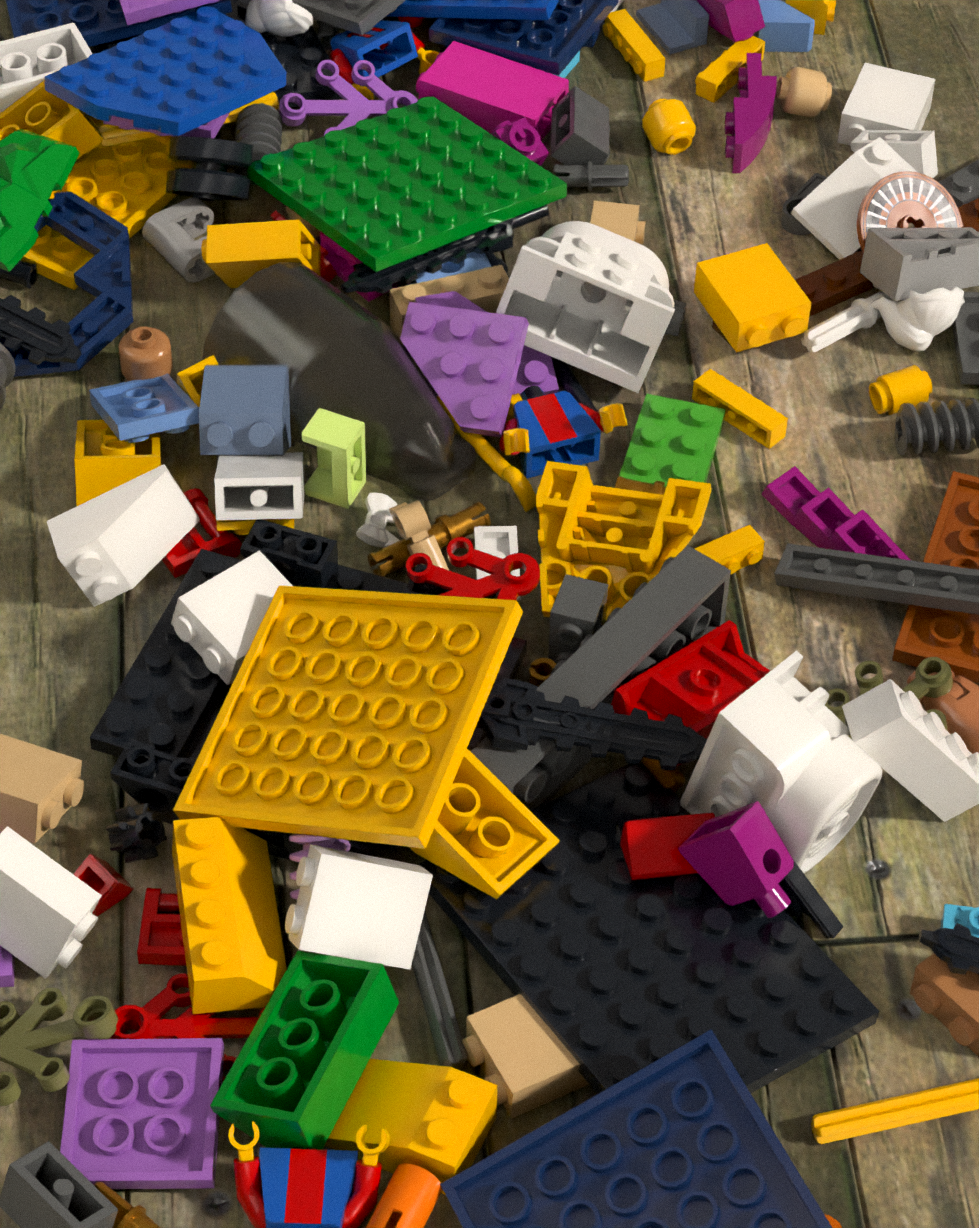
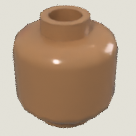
(145, 354)

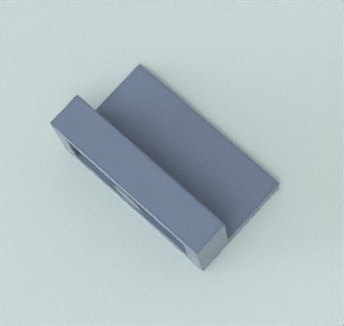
(676, 24)

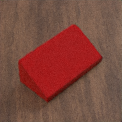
(653, 845)

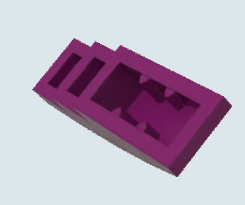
(826, 518)

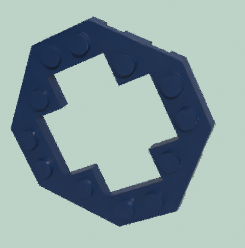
(103, 276)

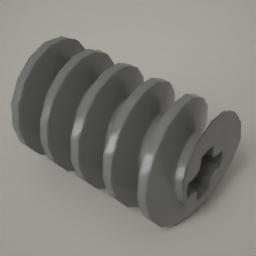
(260, 127)
(937, 424)

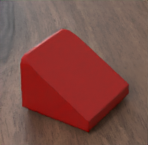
(105, 881)

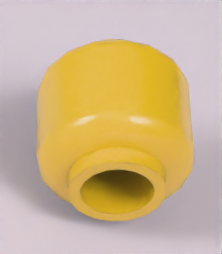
(669, 126)

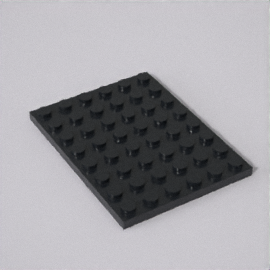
(650, 961)

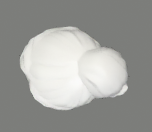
(278, 17)
(921, 316)

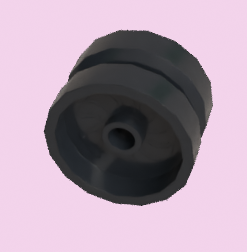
(208, 174)

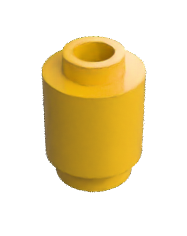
(900, 387)

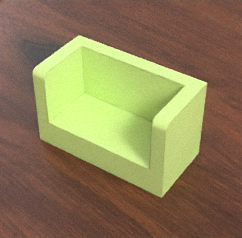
(339, 457)

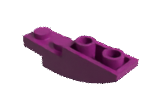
(751, 114)

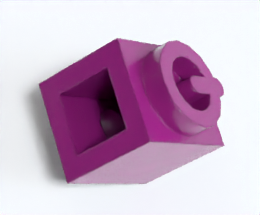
(522, 138)

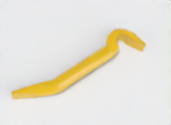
(499, 465)

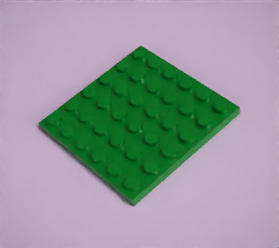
(405, 182)

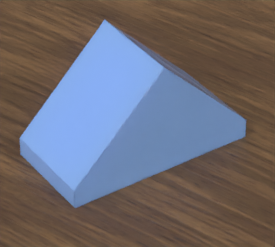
(785, 28)

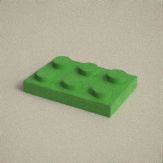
(673, 441)

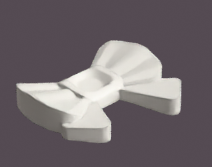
(378, 514)

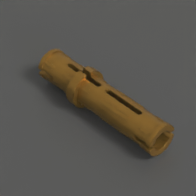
(444, 530)

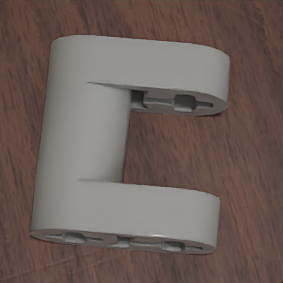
(173, 236)

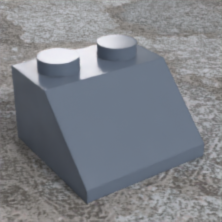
(245, 410)

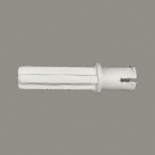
(842, 324)

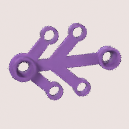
(353, 106)

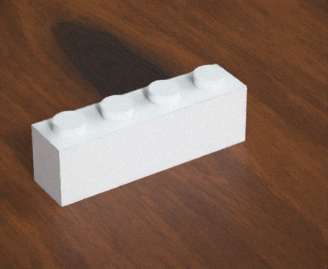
(915, 749)

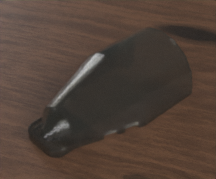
(347, 365)

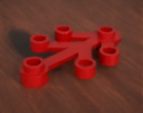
(463, 586)
(187, 1025)

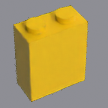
(244, 248)
(752, 297)

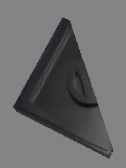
(808, 901)

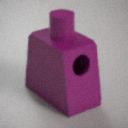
(741, 858)

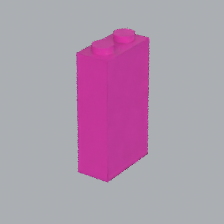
(492, 88)

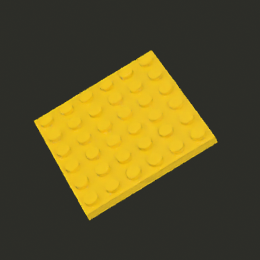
(351, 714)

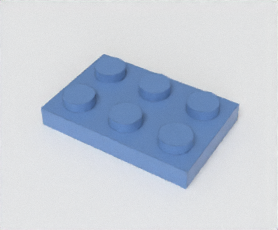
(144, 408)

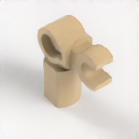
(413, 525)

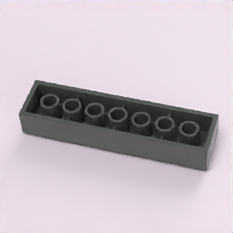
(658, 621)

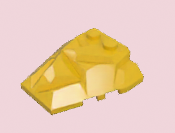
(610, 531)

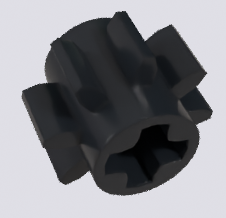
(136, 833)

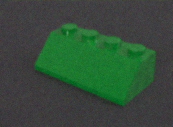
(307, 1050)

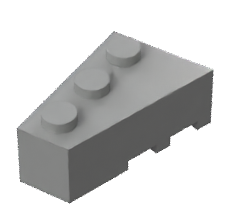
(920, 259)

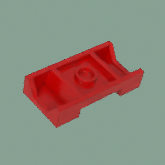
(693, 681)

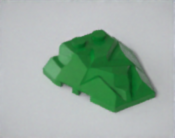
(29, 173)

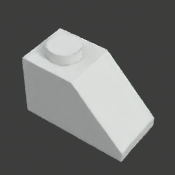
(913, 146)

